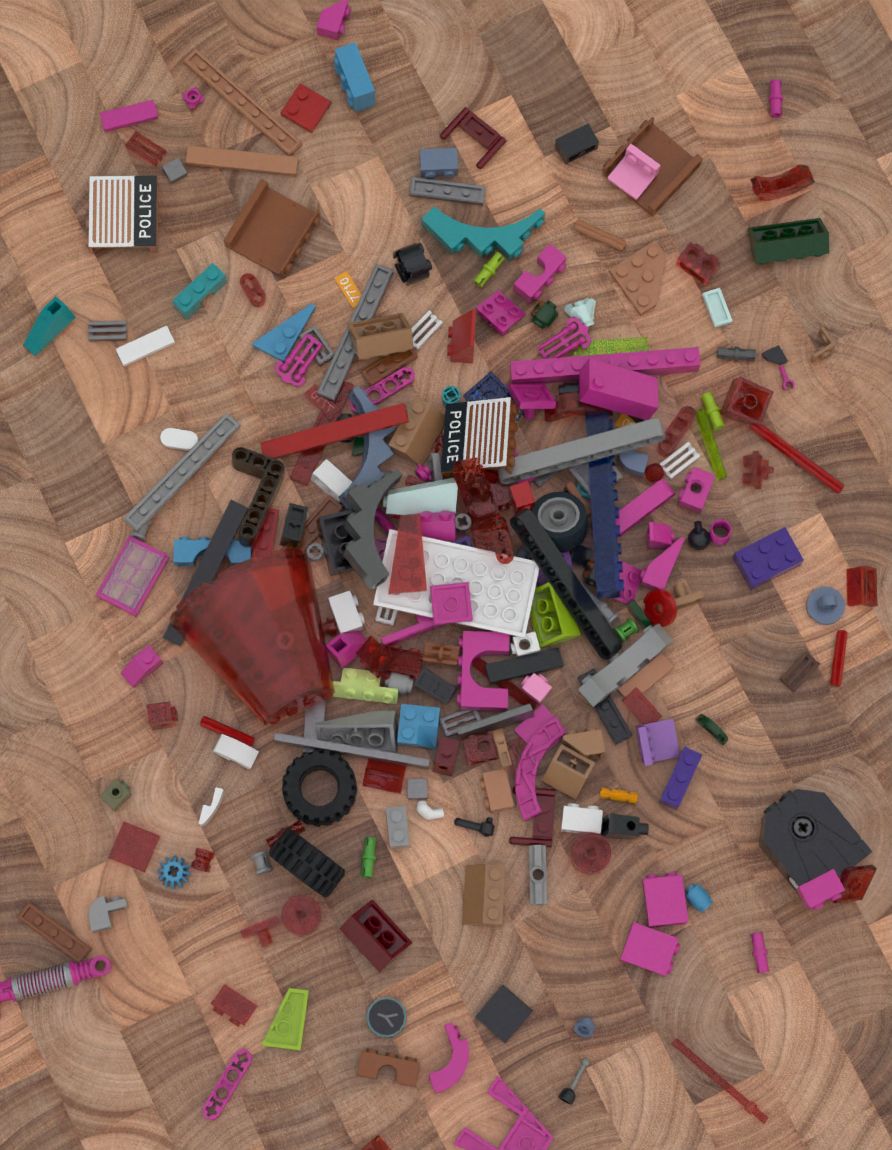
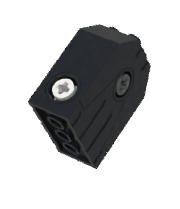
(823, 845)

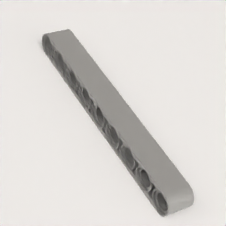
(584, 450)

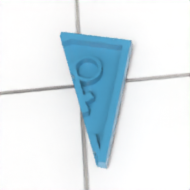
(282, 338)

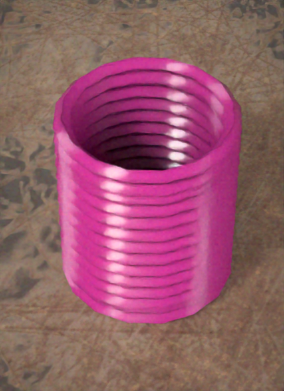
(723, 524)

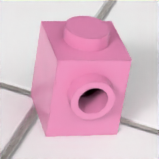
(536, 687)

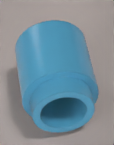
(698, 897)

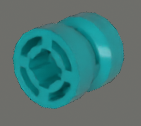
(454, 396)

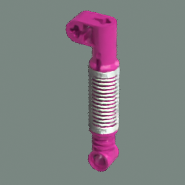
(36, 982)

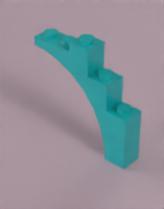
(481, 240)

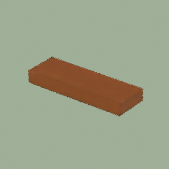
(387, 365)

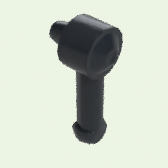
(485, 828)

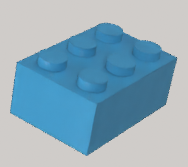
(354, 77)

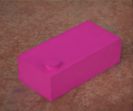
(618, 389)

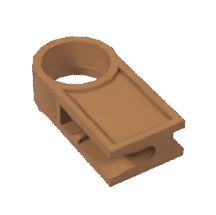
(501, 748)

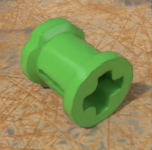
(623, 635)

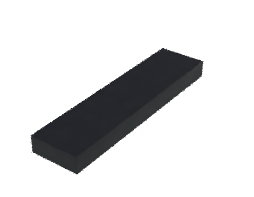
(523, 665)
(610, 716)

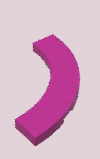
(529, 763)

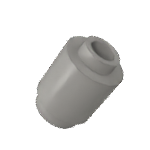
(400, 681)

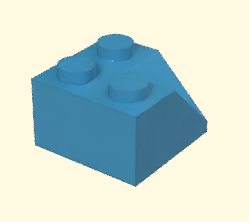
(418, 726)

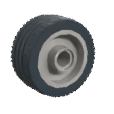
(563, 519)

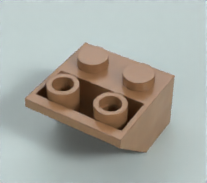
(586, 743)
(568, 771)

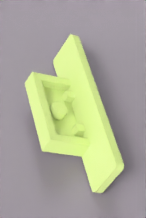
(363, 686)

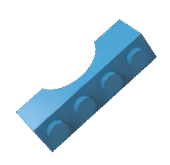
(189, 551)

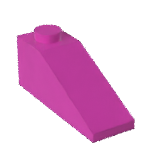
(660, 568)

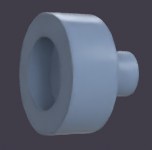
(584, 1027)

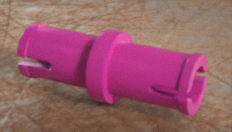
(775, 99)
(760, 952)

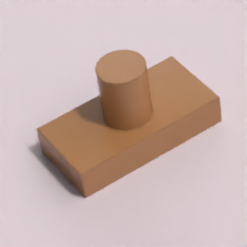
(683, 599)

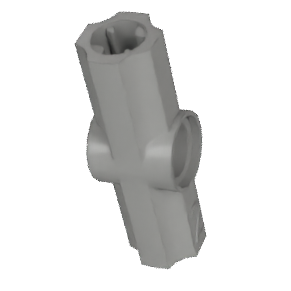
(538, 888)

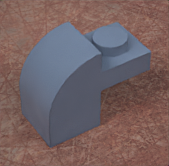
(633, 462)

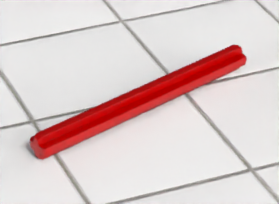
(798, 457)

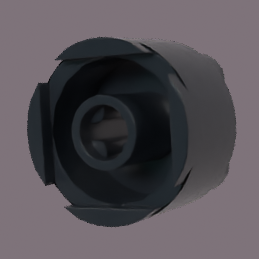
(412, 264)

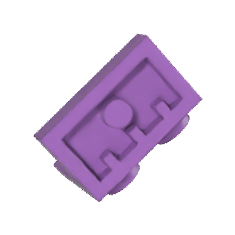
(657, 741)

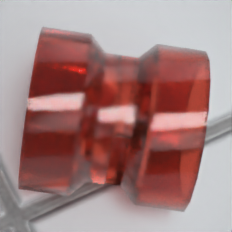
(202, 860)

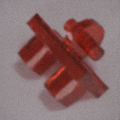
(755, 478)

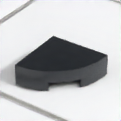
(775, 356)

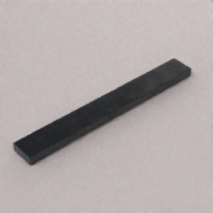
(213, 556)

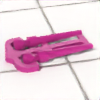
(583, 329)
(286, 378)

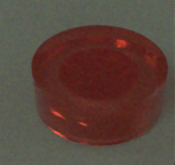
(654, 472)

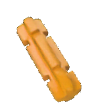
(618, 795)

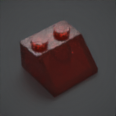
(746, 402)

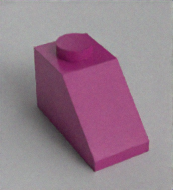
(659, 536)
(141, 666)

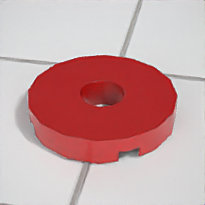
(668, 606)

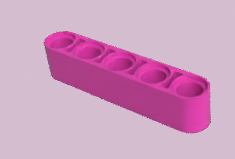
(643, 505)

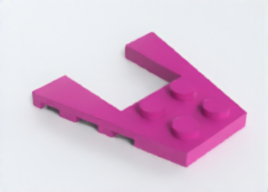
(524, 1135)

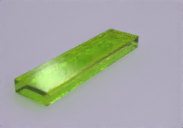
(613, 346)

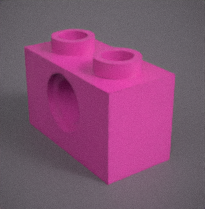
(703, 481)

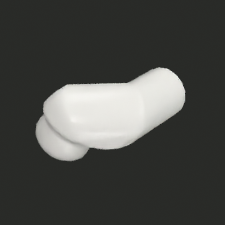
(428, 813)

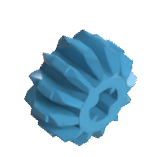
(180, 874)

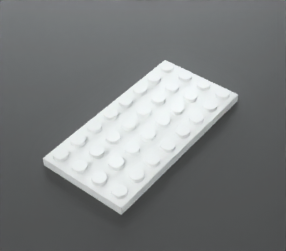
(498, 591)

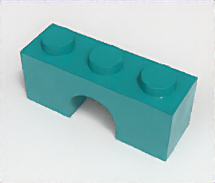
(208, 282)

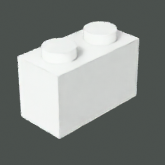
(346, 613)
(581, 819)

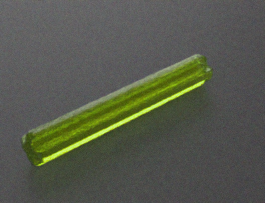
(710, 444)

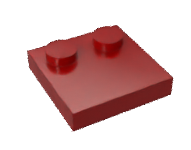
(305, 108)

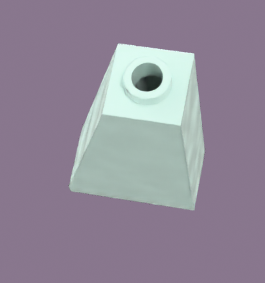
(429, 496)

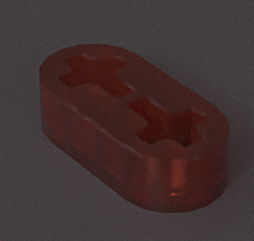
(256, 288)

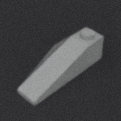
(368, 730)

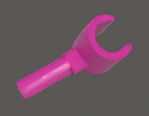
(785, 379)

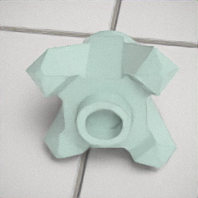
(582, 310)

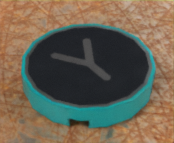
(386, 1017)

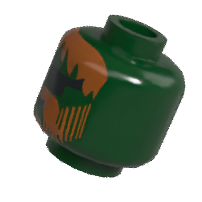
(544, 314)

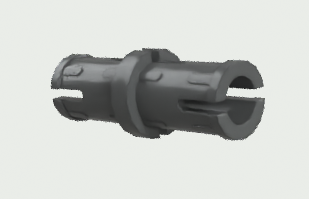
(736, 353)

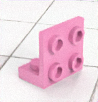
(634, 172)

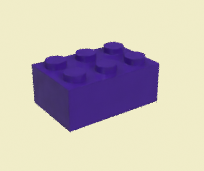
(768, 558)

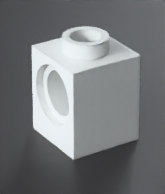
(531, 639)

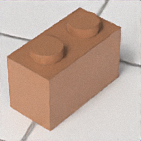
(497, 791)

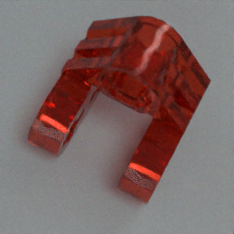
(488, 537)

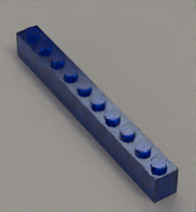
(604, 515)

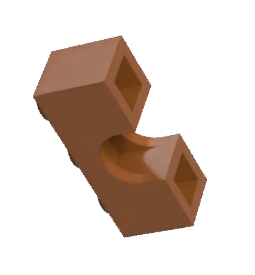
(372, 1062)

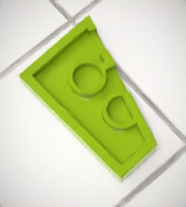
(289, 1022)

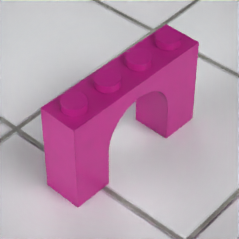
(473, 696)

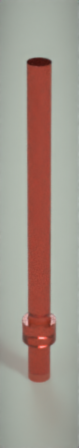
(750, 1106)

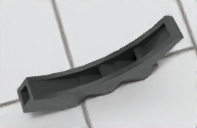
(362, 551)

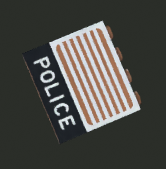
(122, 212)

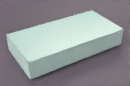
(717, 308)

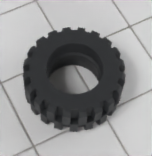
(312, 762)
(306, 862)

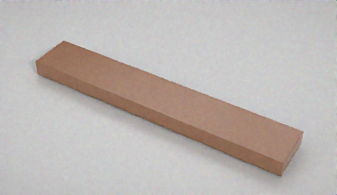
(242, 160)

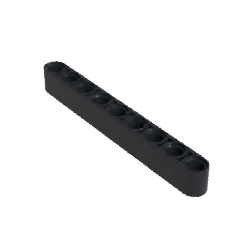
(565, 583)

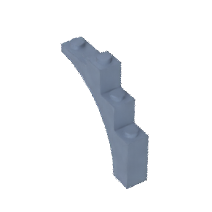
(375, 449)

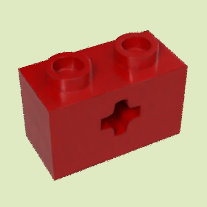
(521, 496)

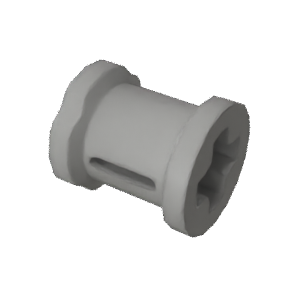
(465, 528)
(141, 534)
(262, 863)

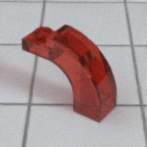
(782, 185)
(570, 405)

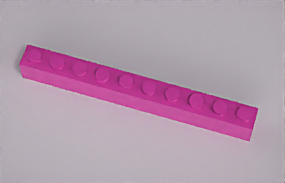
(567, 368)

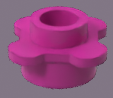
(193, 93)
(423, 473)

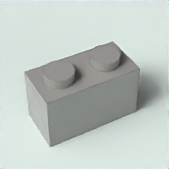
(397, 827)

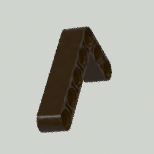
(262, 494)

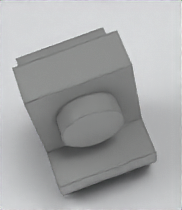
(100, 912)

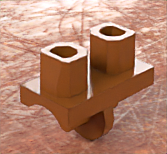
(441, 654)

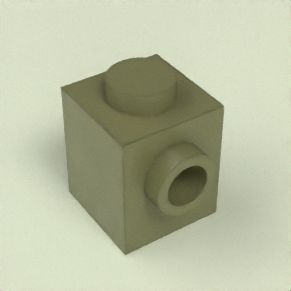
(116, 794)

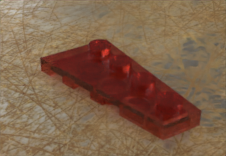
(408, 562)

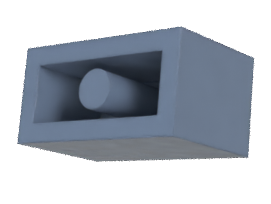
(439, 162)

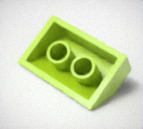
(551, 618)

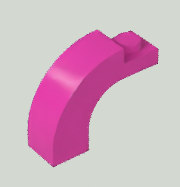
(450, 1075)

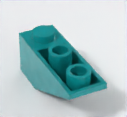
(49, 324)

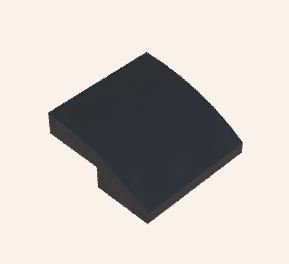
(504, 1013)

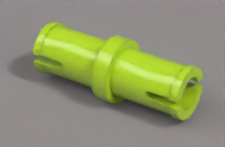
(489, 269)
(713, 411)

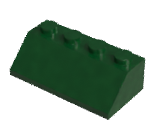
(788, 240)

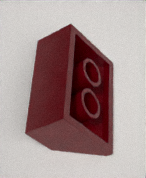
(375, 935)

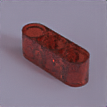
(681, 424)

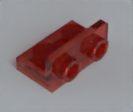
(376, 657)
(233, 1005)

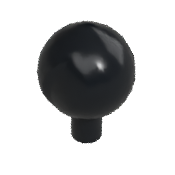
(698, 537)

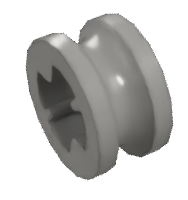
(319, 548)

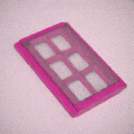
(132, 576)

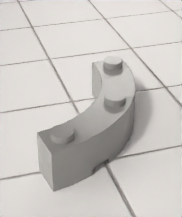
(626, 665)

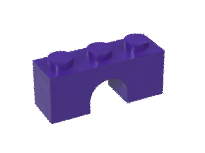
(680, 778)

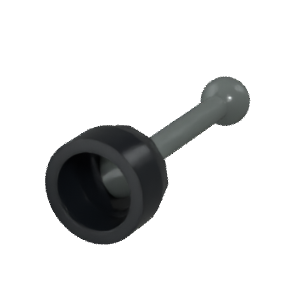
(567, 1094)

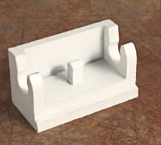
(330, 480)

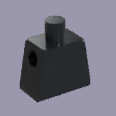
(616, 825)

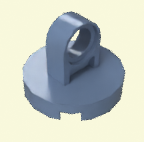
(825, 605)

